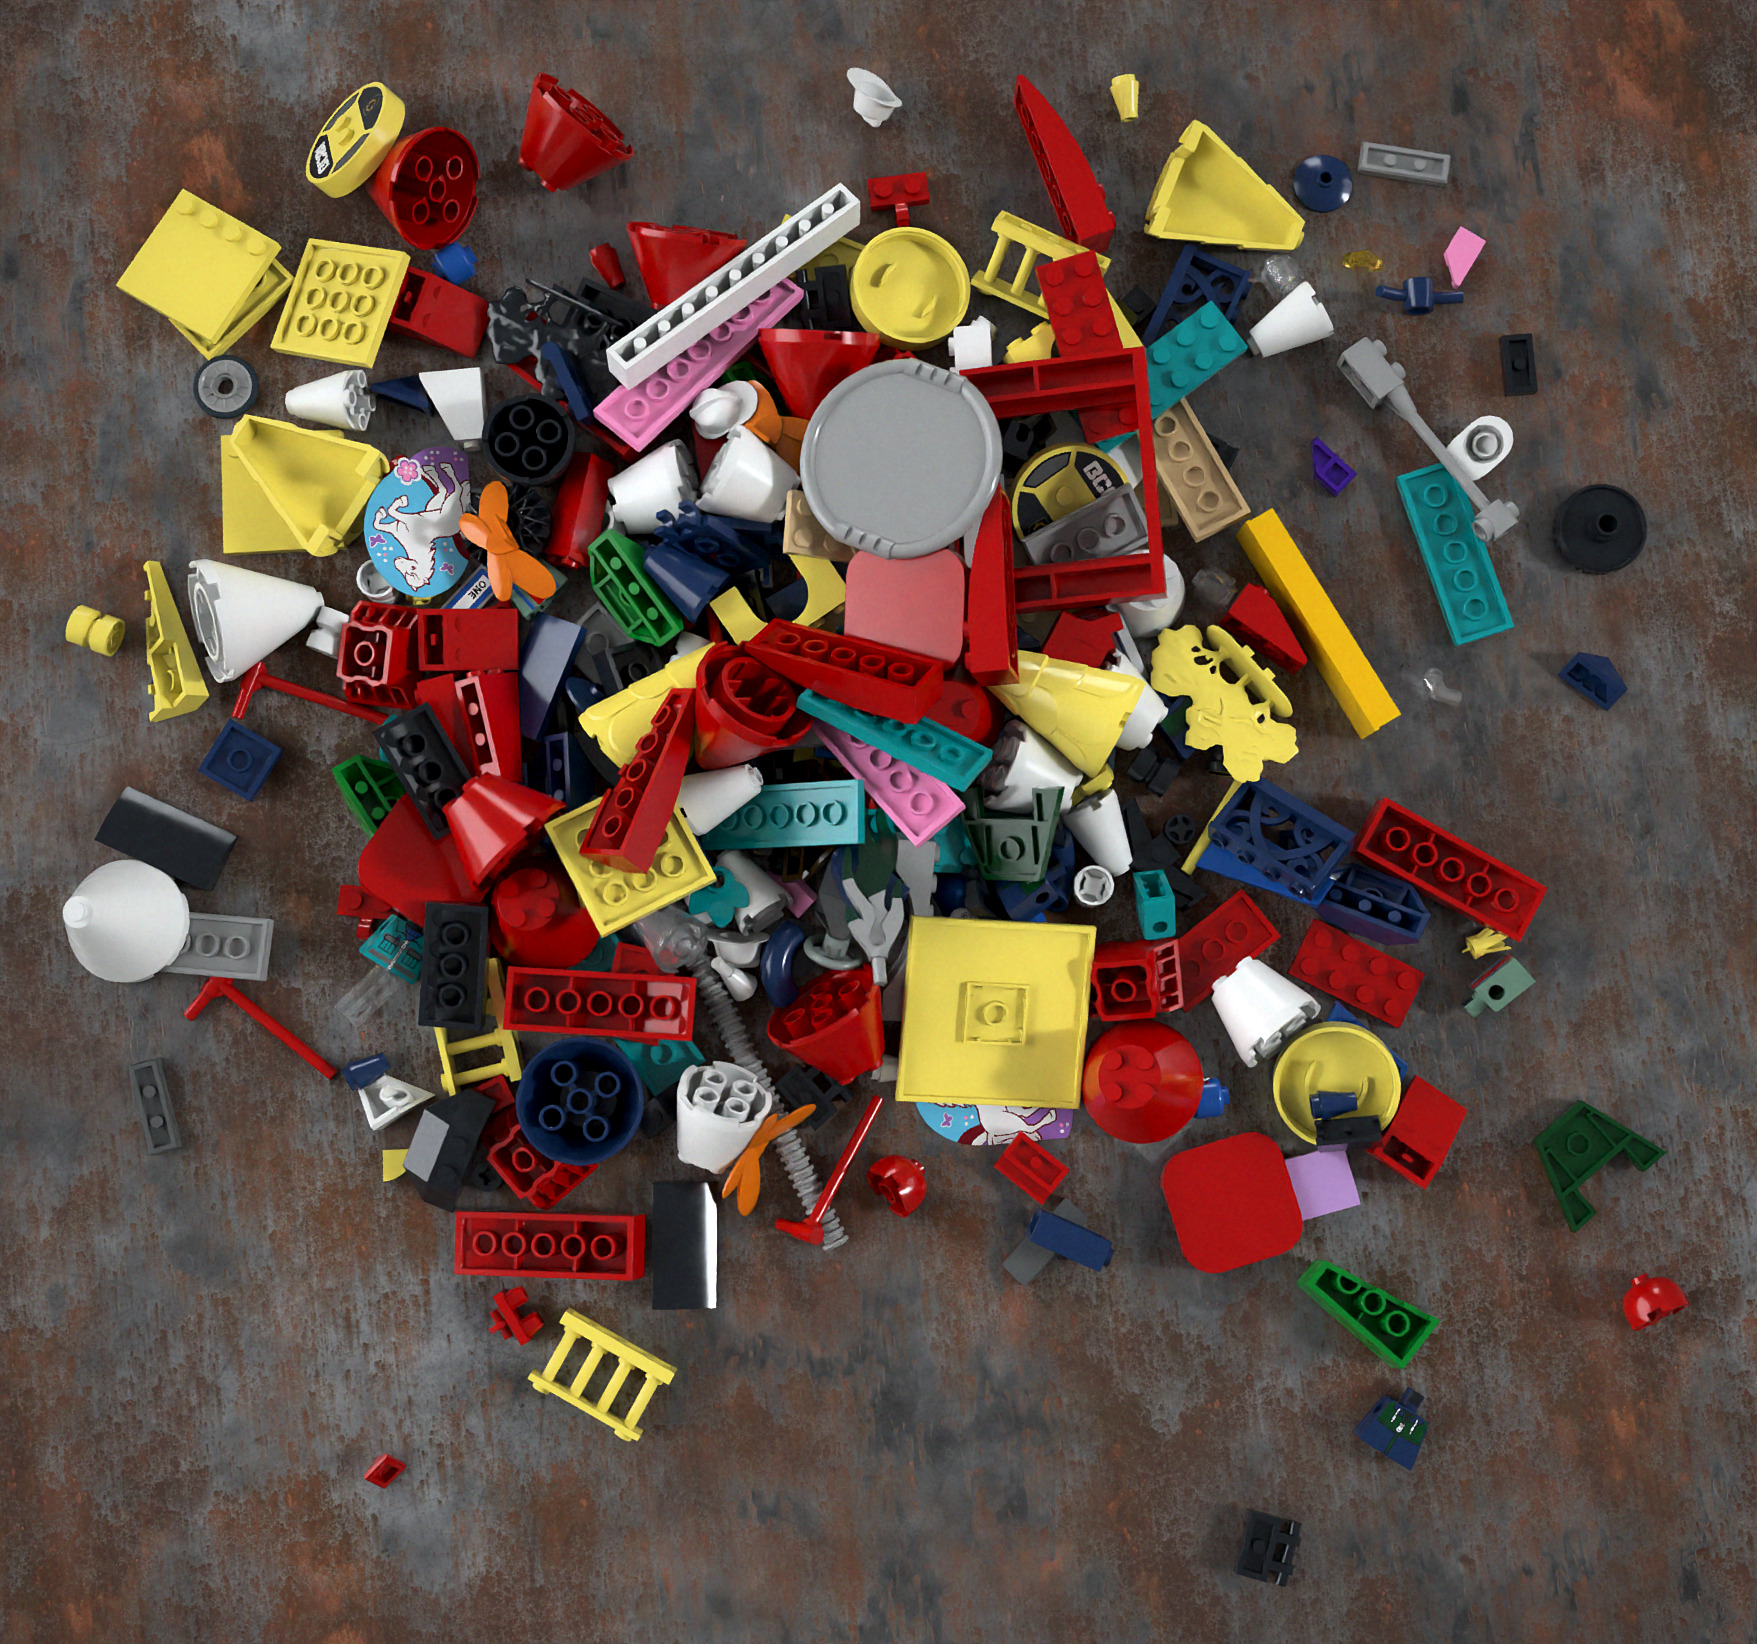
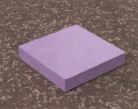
(1322, 1182)

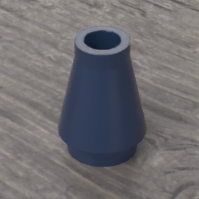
(365, 1070)
(1331, 1104)

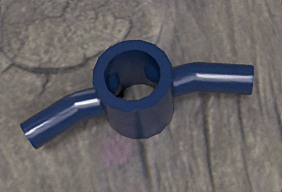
(1419, 296)

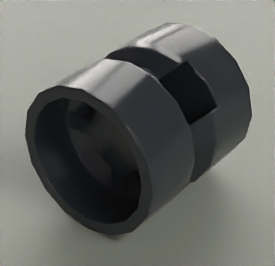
(1153, 770)

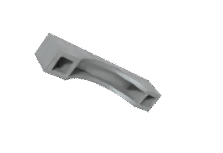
(916, 871)

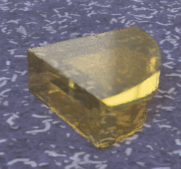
(1364, 258)

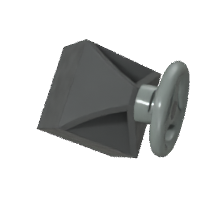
(836, 941)

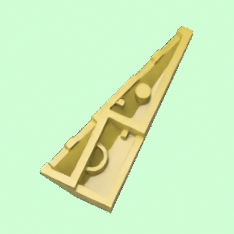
(174, 669)

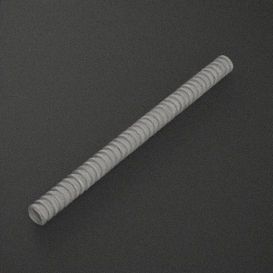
(742, 1050)

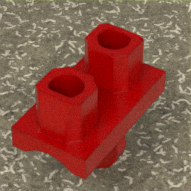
(522, 1327)

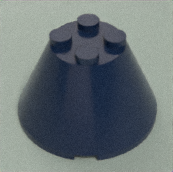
(579, 1101)

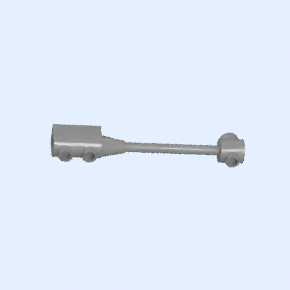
(1383, 383)

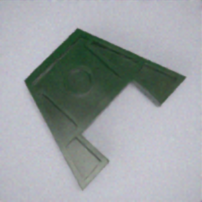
(1012, 845)
(1578, 1147)

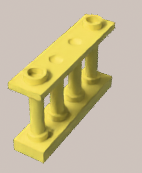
(1036, 242)
(511, 1065)
(629, 1358)

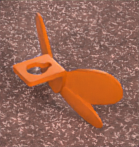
(778, 432)
(504, 558)
(747, 1169)

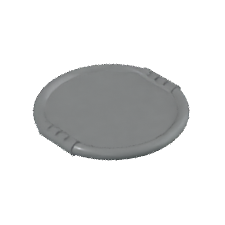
(901, 459)

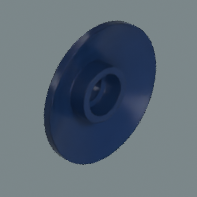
(1316, 194)
(584, 692)

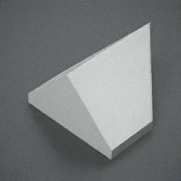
(389, 1100)

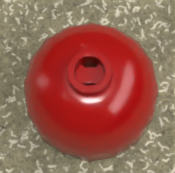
(900, 1183)
(1652, 1300)

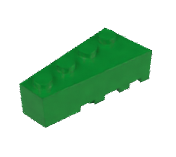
(1380, 1321)

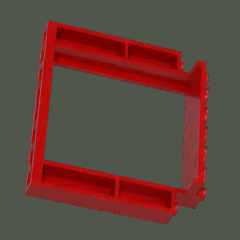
(1076, 384)

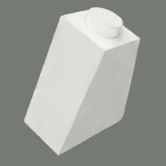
(460, 402)

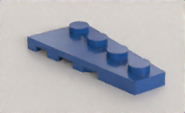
(1228, 866)

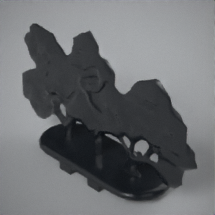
(517, 338)

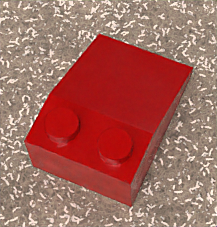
(1261, 625)

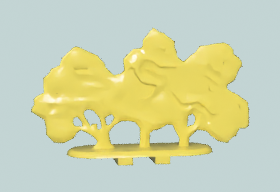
(1221, 709)

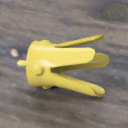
(1482, 944)

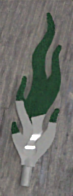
(866, 891)

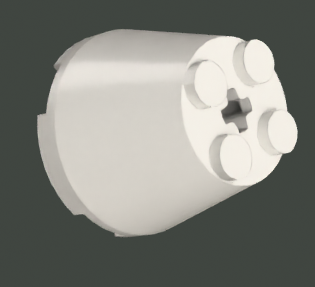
(747, 480)
(653, 485)
(1149, 617)
(1147, 711)
(1021, 763)
(1261, 1009)
(718, 1114)

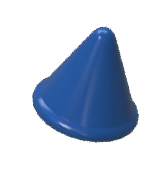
(950, 893)

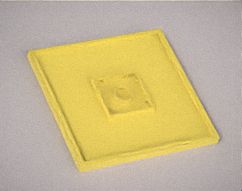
(995, 1012)

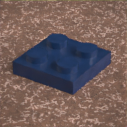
(241, 760)

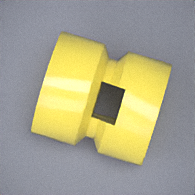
(89, 628)

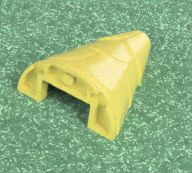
(1218, 199)
(311, 479)
(1072, 706)
(628, 714)

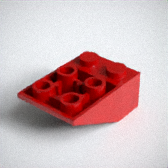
(439, 313)
(468, 639)
(1419, 1133)

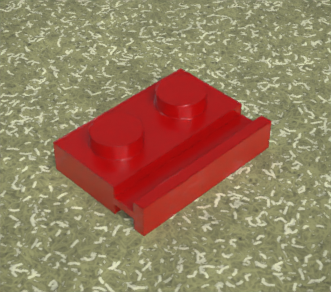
(1031, 1167)

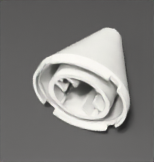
(245, 614)
(127, 921)

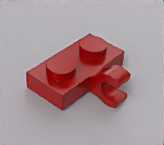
(898, 193)
(356, 903)

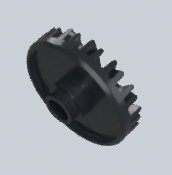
(527, 520)
(1586, 542)

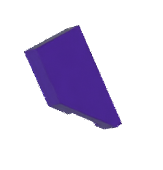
(1330, 469)

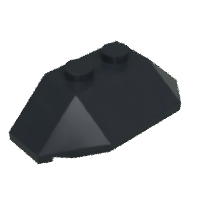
(447, 1146)

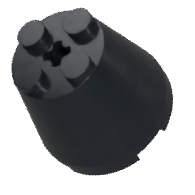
(529, 440)

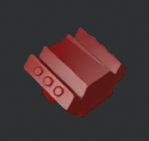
(1082, 636)
(380, 655)
(1135, 979)
(527, 1169)

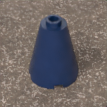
(684, 579)

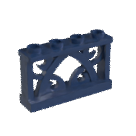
(1187, 275)
(1271, 862)

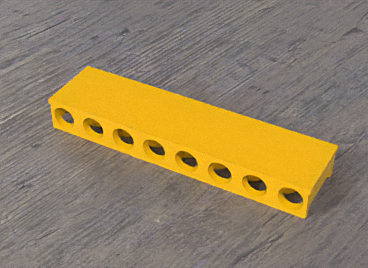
(1317, 623)

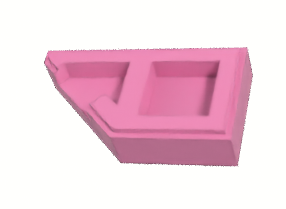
(1462, 254)
(800, 892)

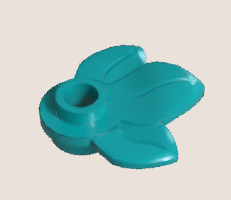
(719, 901)

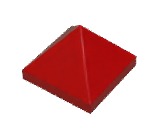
(384, 1470)

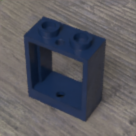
(1069, 1239)

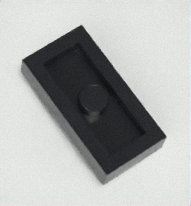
(1518, 365)

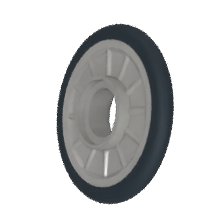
(231, 404)

